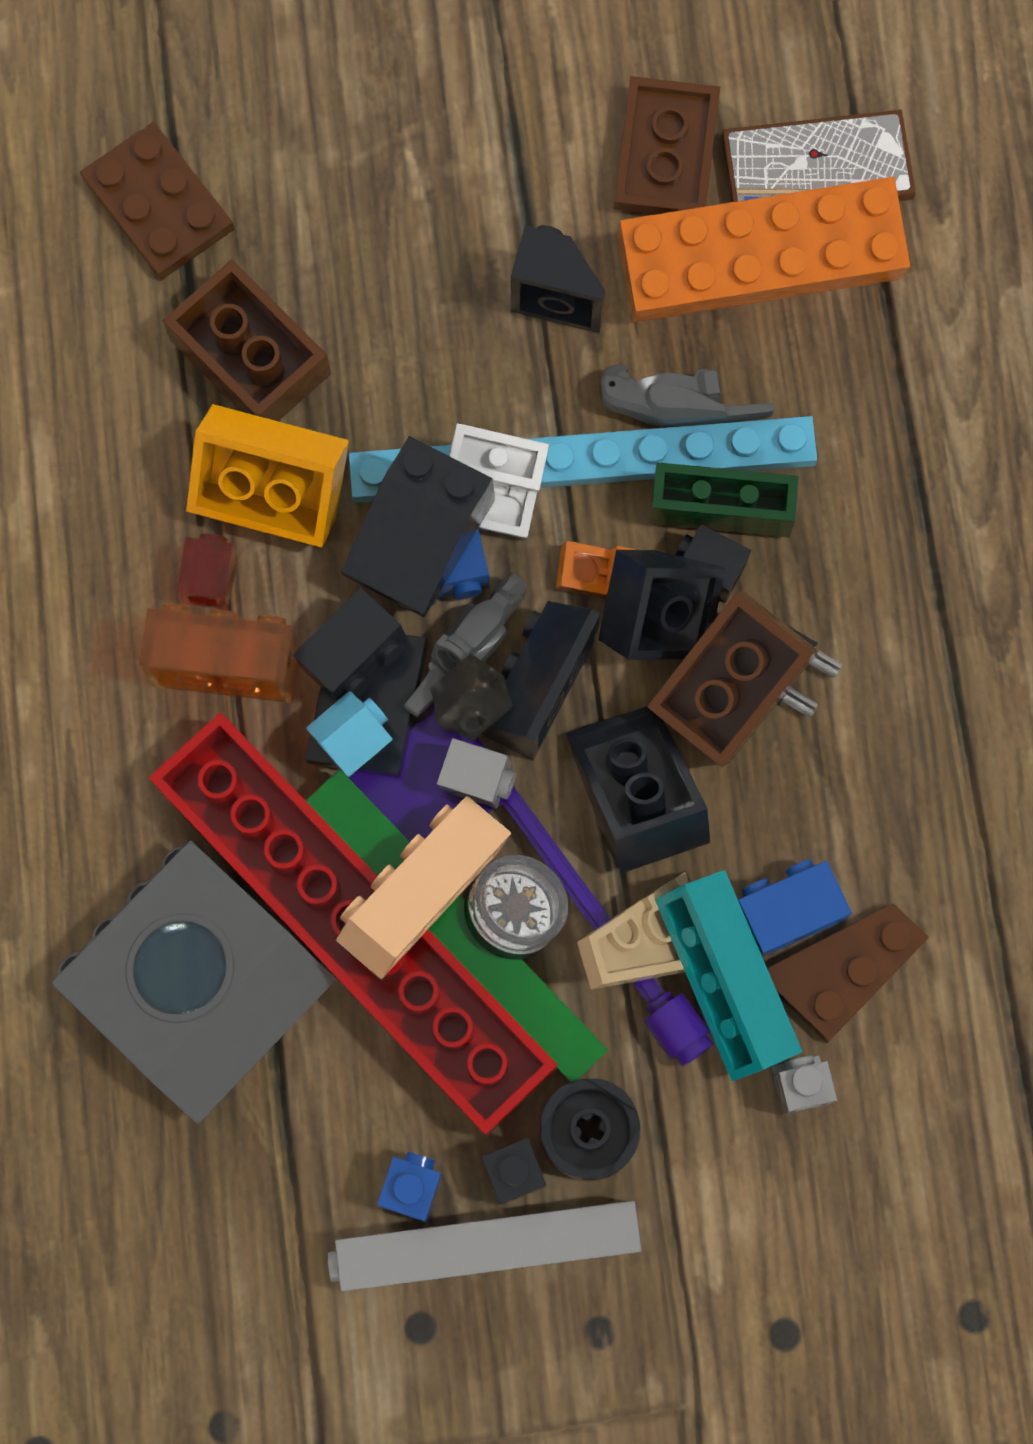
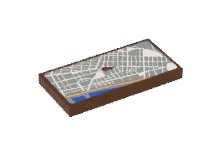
(817, 155)

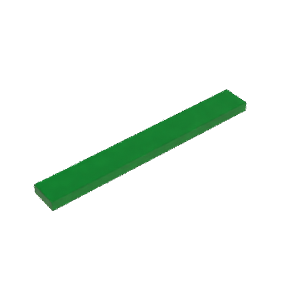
(507, 980)

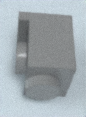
(803, 1084)

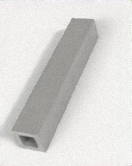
(485, 1246)

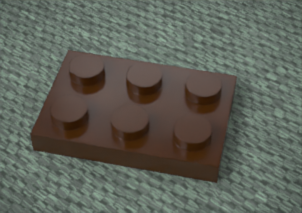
(666, 146)
(157, 200)

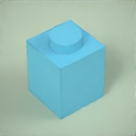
(350, 732)

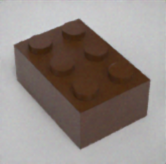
(247, 345)
(732, 678)

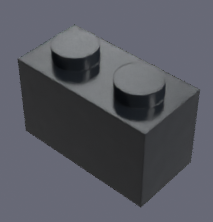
(352, 646)

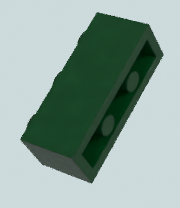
(724, 499)

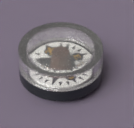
(516, 907)

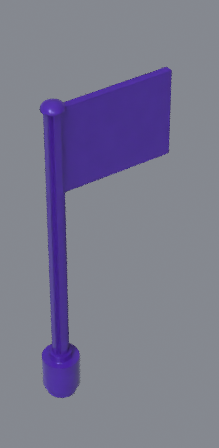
(415, 801)

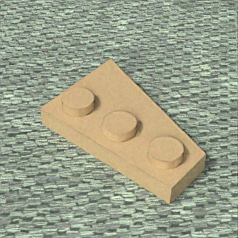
(632, 944)

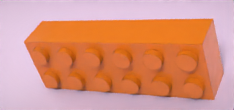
(763, 249)

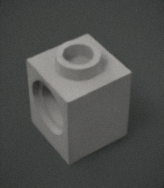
(476, 773)

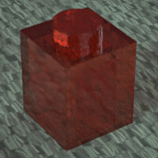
(207, 572)

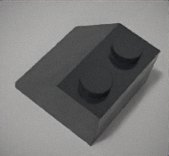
(555, 281)
(659, 604)

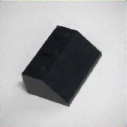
(543, 674)

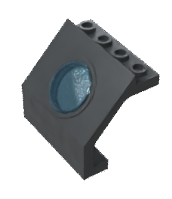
(192, 980)

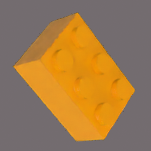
(266, 475)

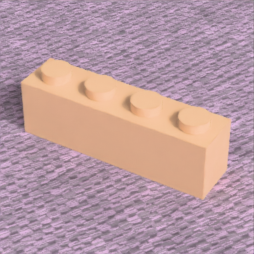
(422, 887)

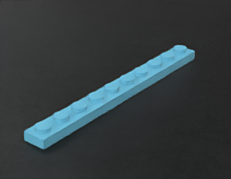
(635, 452)

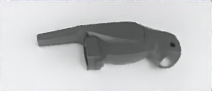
(673, 399)
(475, 631)

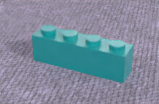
(728, 975)

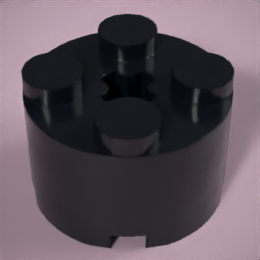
(618, 1125)

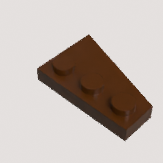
(843, 971)

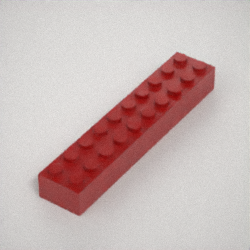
(308, 882)

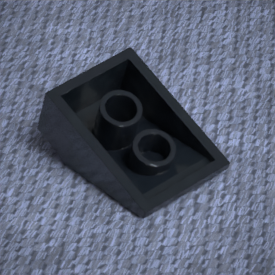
(418, 526)
(639, 789)

